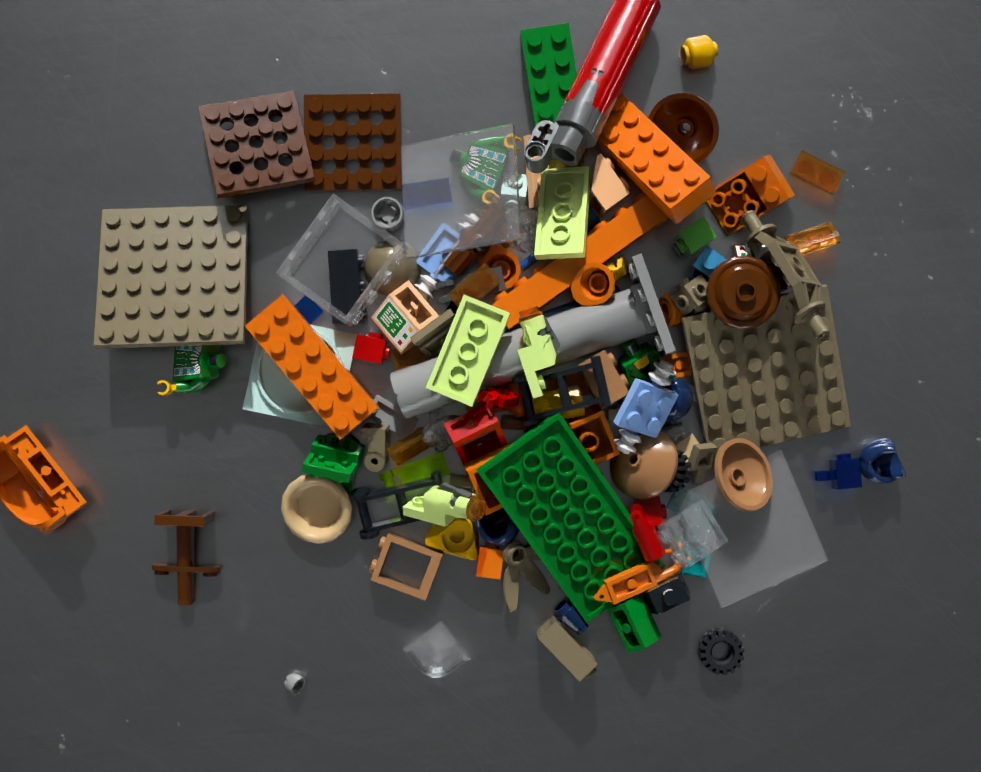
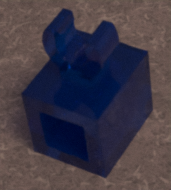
(843, 472)

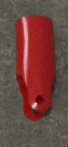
(646, 535)

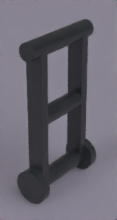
(535, 419)
(362, 494)

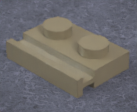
(432, 337)

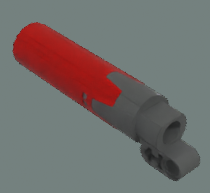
(594, 87)

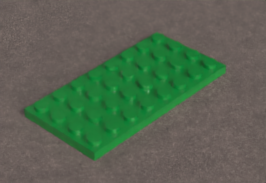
(565, 511)

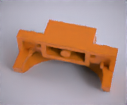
(35, 482)

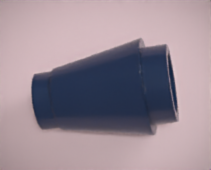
(569, 615)

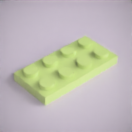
(563, 213)
(468, 350)

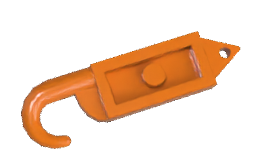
(635, 581)

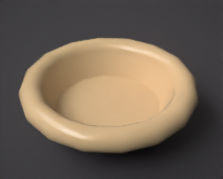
(316, 509)

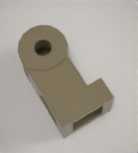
(378, 442)

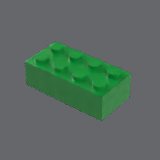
(548, 69)

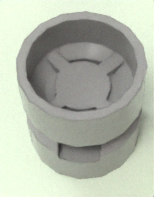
(388, 214)

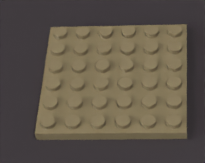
(172, 277)
(767, 379)

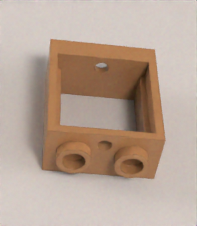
(377, 565)

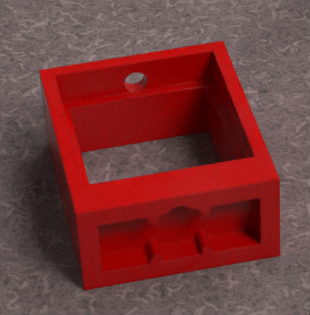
(461, 432)

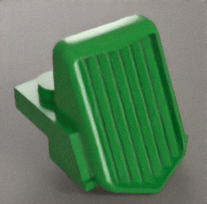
(334, 459)

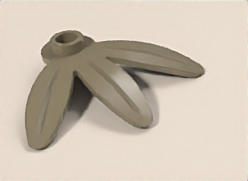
(518, 560)

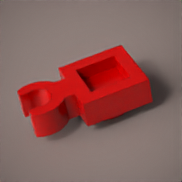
(499, 397)

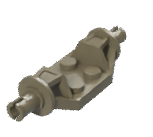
(805, 297)

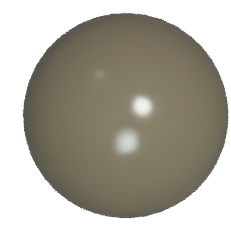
(402, 273)

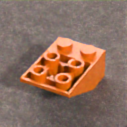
(755, 188)

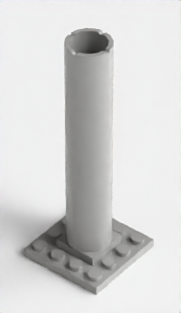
(578, 330)

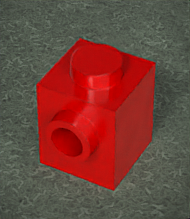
(371, 348)
(653, 509)

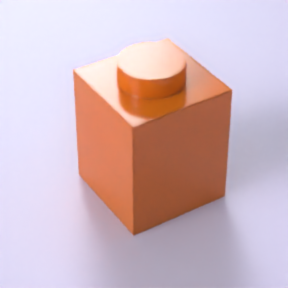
(490, 561)

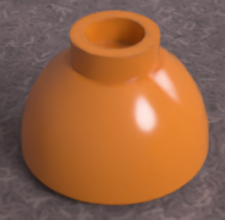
(670, 311)

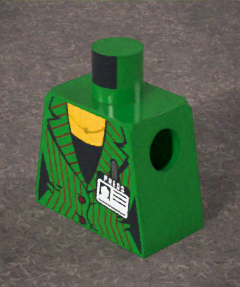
(639, 361)

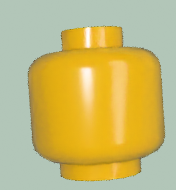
(698, 52)

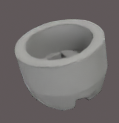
(295, 683)

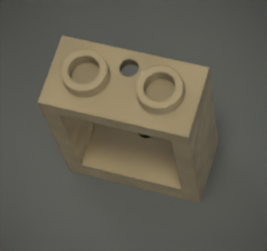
(567, 648)

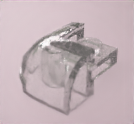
(436, 652)

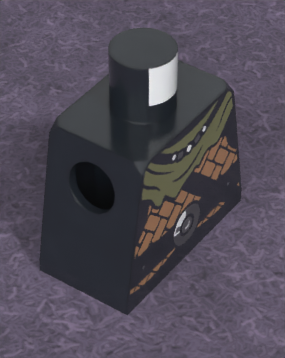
(667, 594)

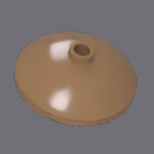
(651, 472)
(743, 474)

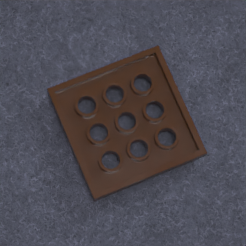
(389, 129)
(251, 179)

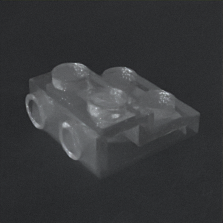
(691, 534)

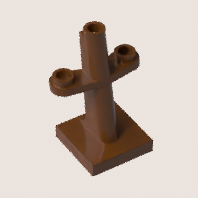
(185, 568)

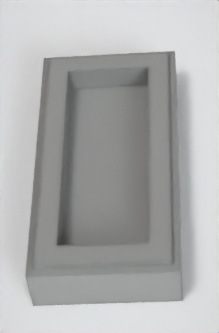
(393, 415)

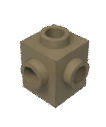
(688, 296)

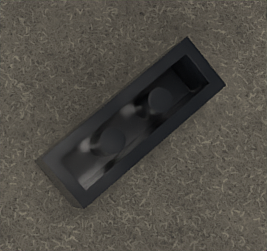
(346, 281)

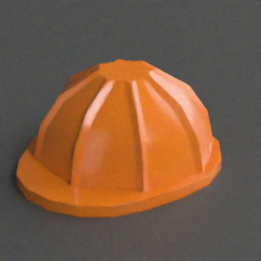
(507, 260)
(593, 284)

